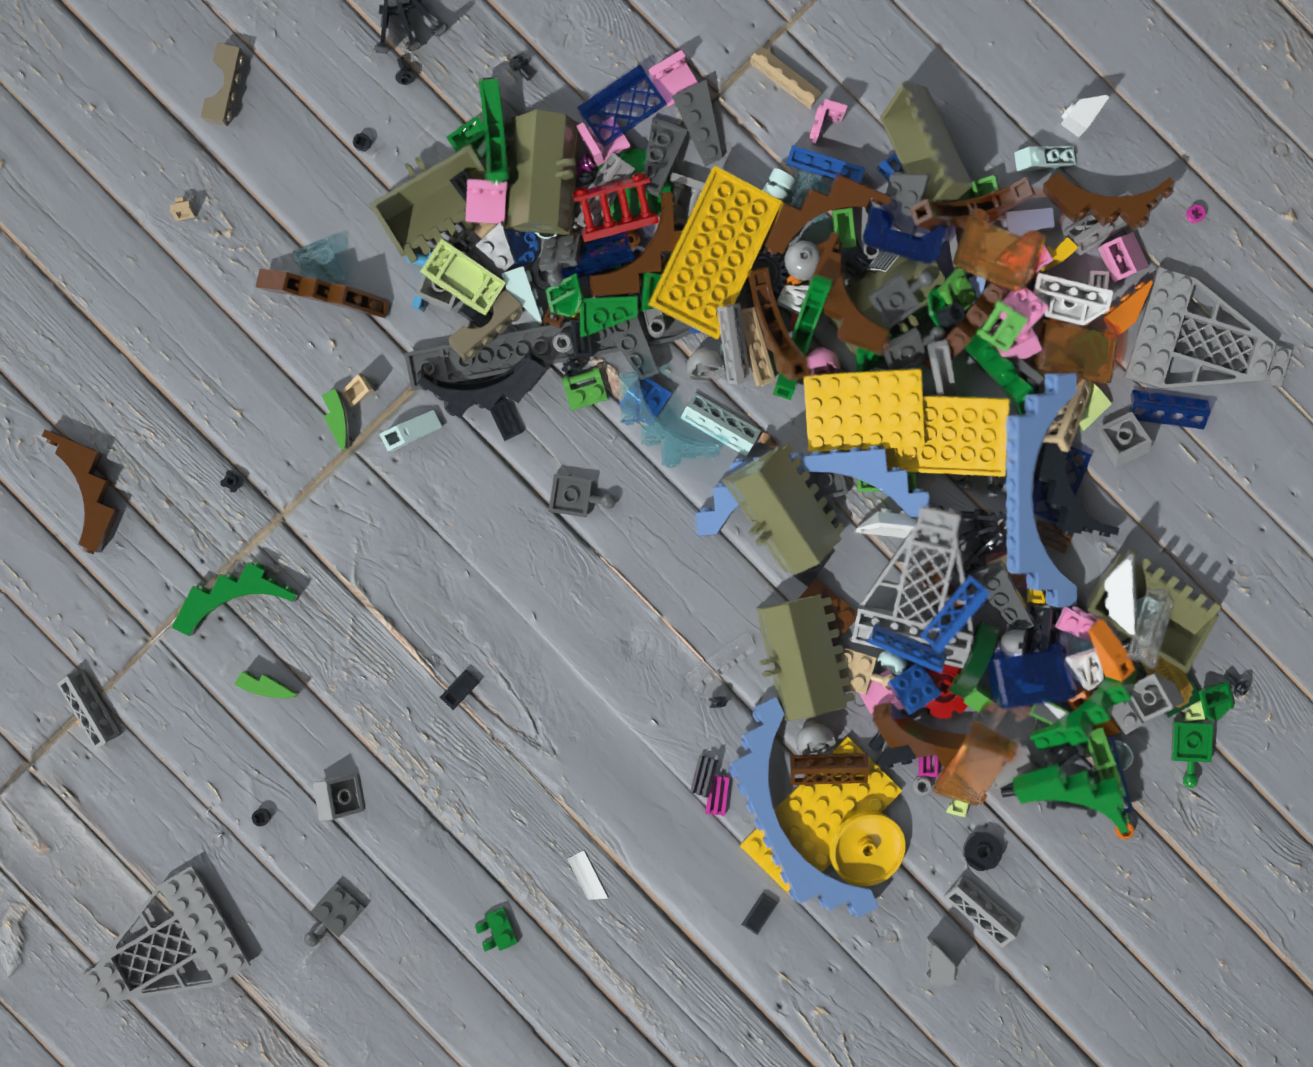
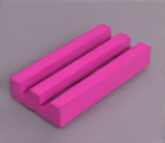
(928, 774)
(724, 800)

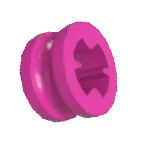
(1200, 210)

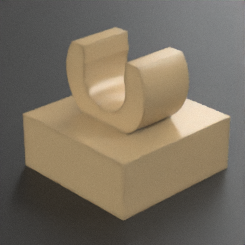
(182, 209)

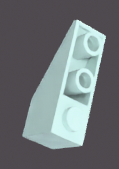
(1044, 157)
(518, 286)
(410, 431)

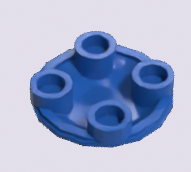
(524, 246)

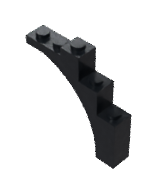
(460, 396)
(1072, 516)

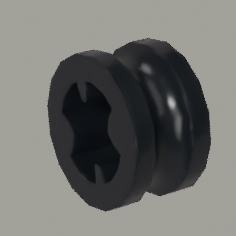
(356, 139)
(717, 702)
(266, 815)

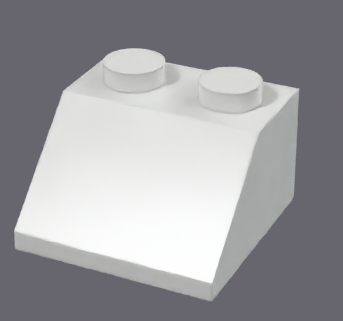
(1080, 115)

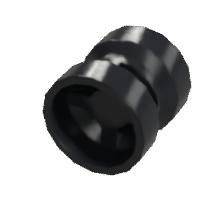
(952, 314)

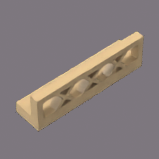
(785, 77)
(756, 349)
(1072, 415)

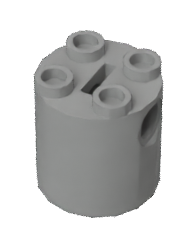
(1019, 765)

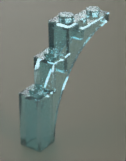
(673, 445)

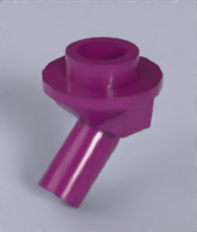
(586, 163)

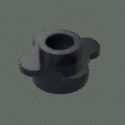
(571, 367)
(237, 480)

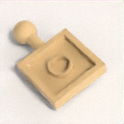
(860, 671)

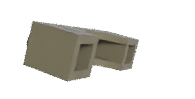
(218, 108)
(469, 341)

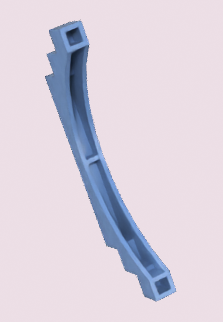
(1024, 439)
(863, 465)
(752, 776)

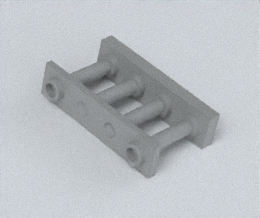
(679, 183)

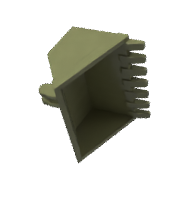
(924, 142)
(541, 173)
(427, 203)
(860, 290)
(784, 510)
(1188, 621)
(803, 657)

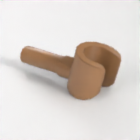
(764, 439)

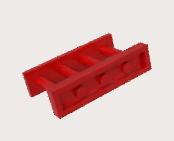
(628, 221)

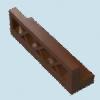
(829, 766)

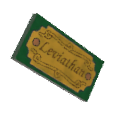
(1178, 677)

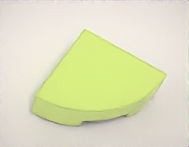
(1194, 712)
(957, 808)

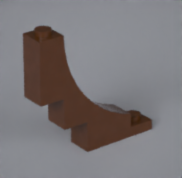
(842, 193)
(322, 291)
(855, 327)
(83, 463)
(924, 741)

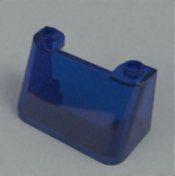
(881, 237)
(1031, 678)

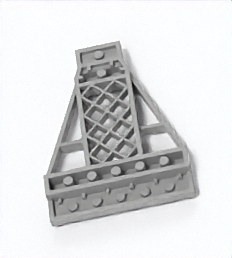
(1164, 321)
(936, 531)
(205, 930)

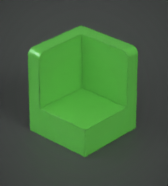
(979, 698)

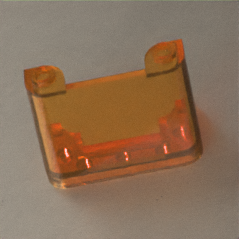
(998, 253)
(1076, 351)
(975, 765)

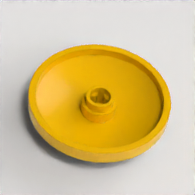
(867, 849)

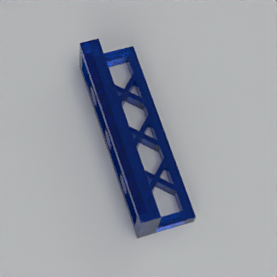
(601, 259)
(1170, 406)

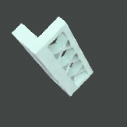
(718, 426)

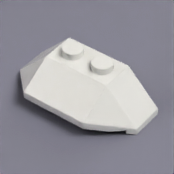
(1071, 300)
(888, 524)
(1122, 595)

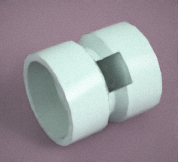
(779, 184)

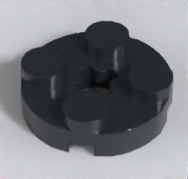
(993, 850)

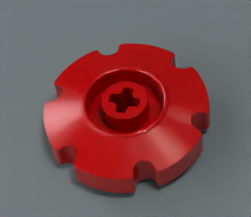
(947, 702)

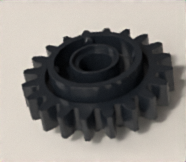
(774, 268)

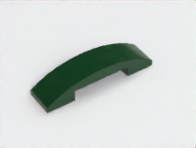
(976, 662)

